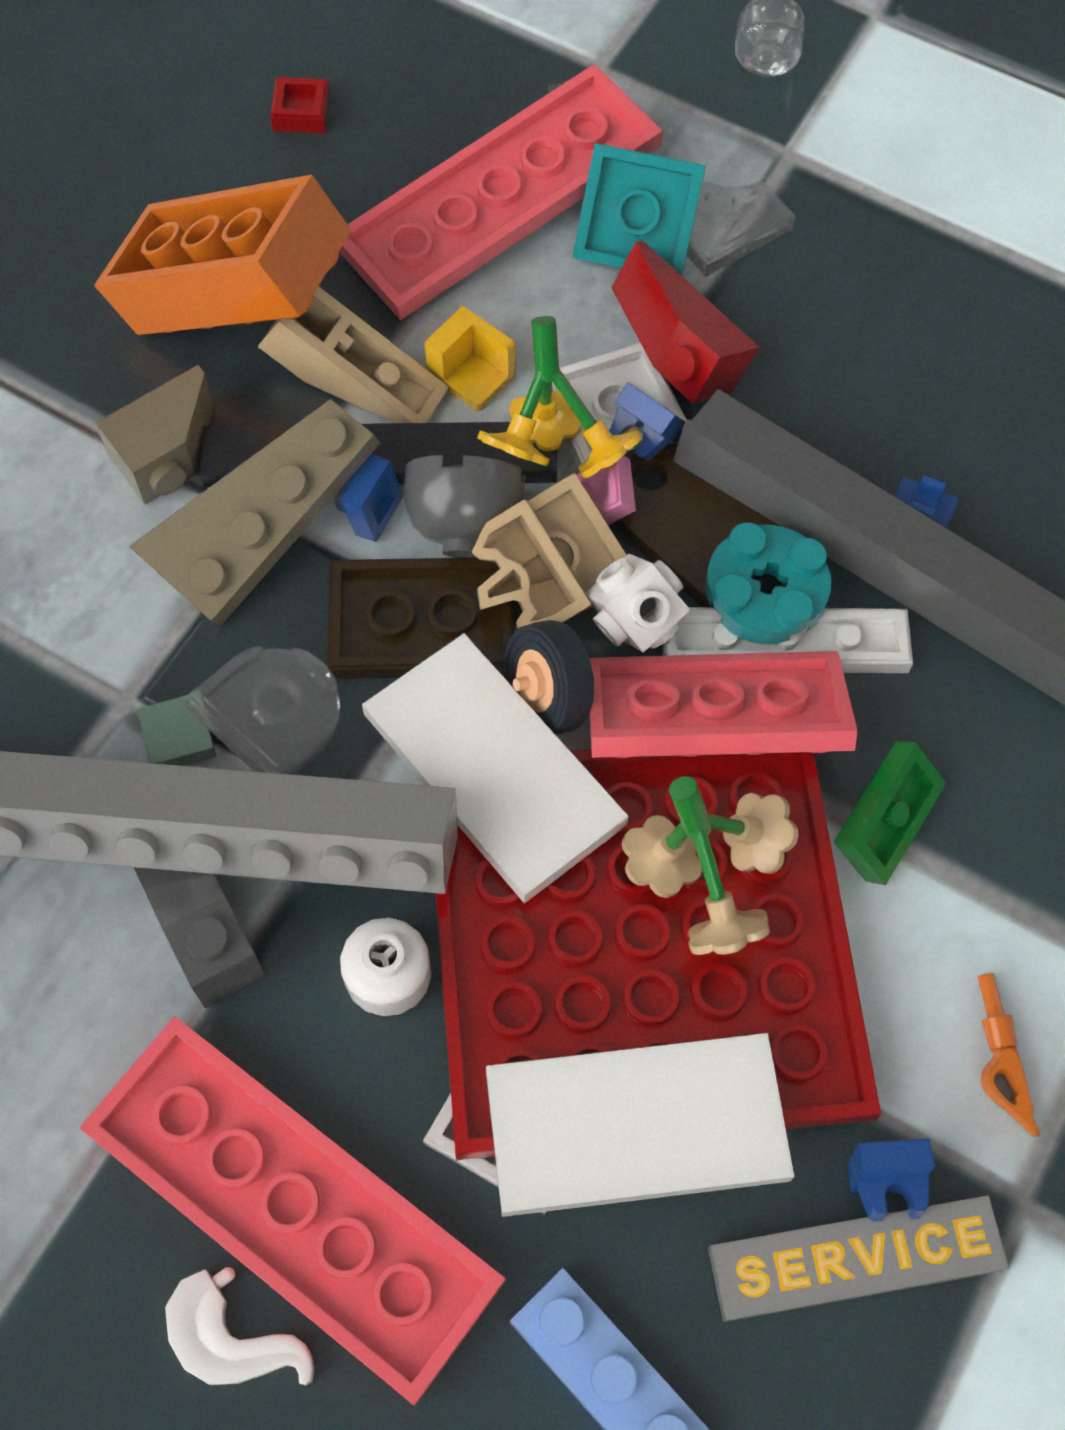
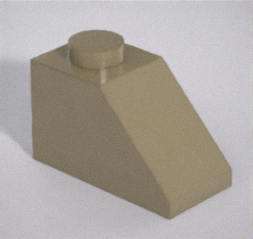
(160, 435)

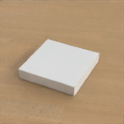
(601, 381)

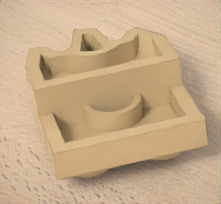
(547, 553)

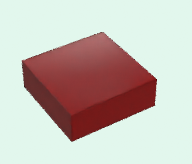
(300, 105)

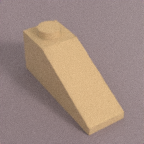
(353, 362)

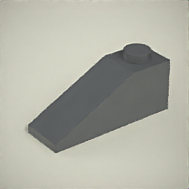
(201, 932)

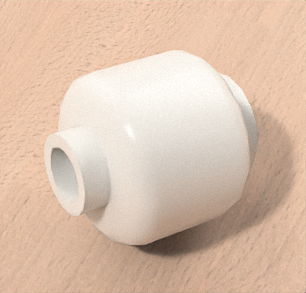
(391, 987)

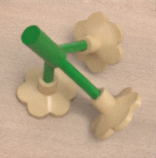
(667, 859)

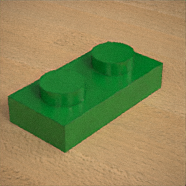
(890, 812)

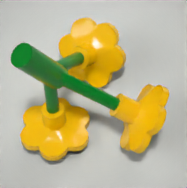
(551, 416)

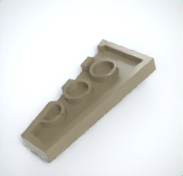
(249, 518)

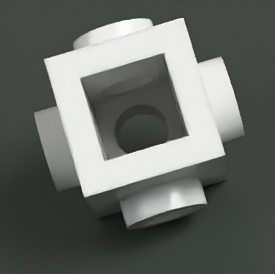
(619, 599)

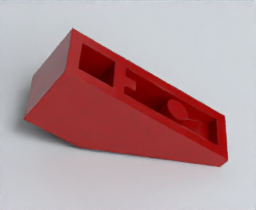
(680, 328)

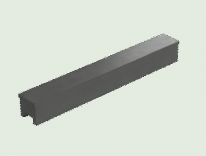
(880, 539)

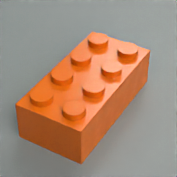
(225, 257)

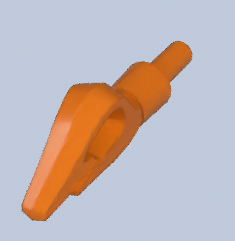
(1006, 1059)

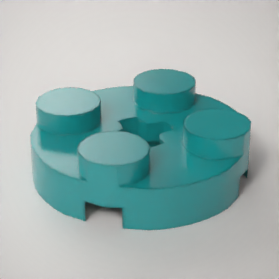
(772, 551)

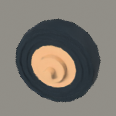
(551, 673)

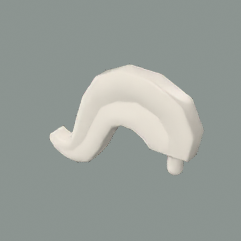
(206, 1346)

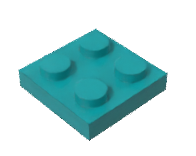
(637, 199)

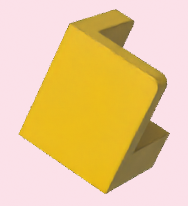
(471, 358)

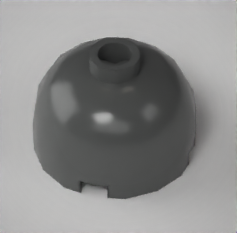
(457, 500)

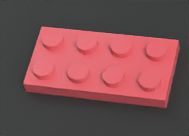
(720, 705)

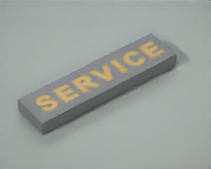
(856, 1259)

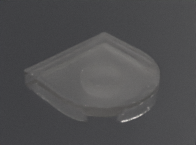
(270, 707)

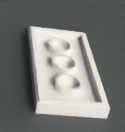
(513, 778)
(637, 1124)

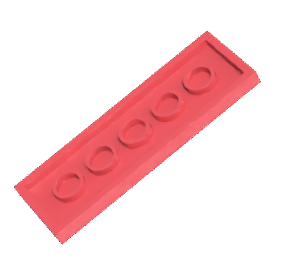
(493, 192)
(295, 1209)

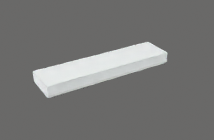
(863, 637)

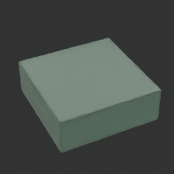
(174, 734)

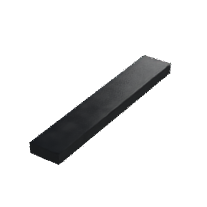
(231, 445)

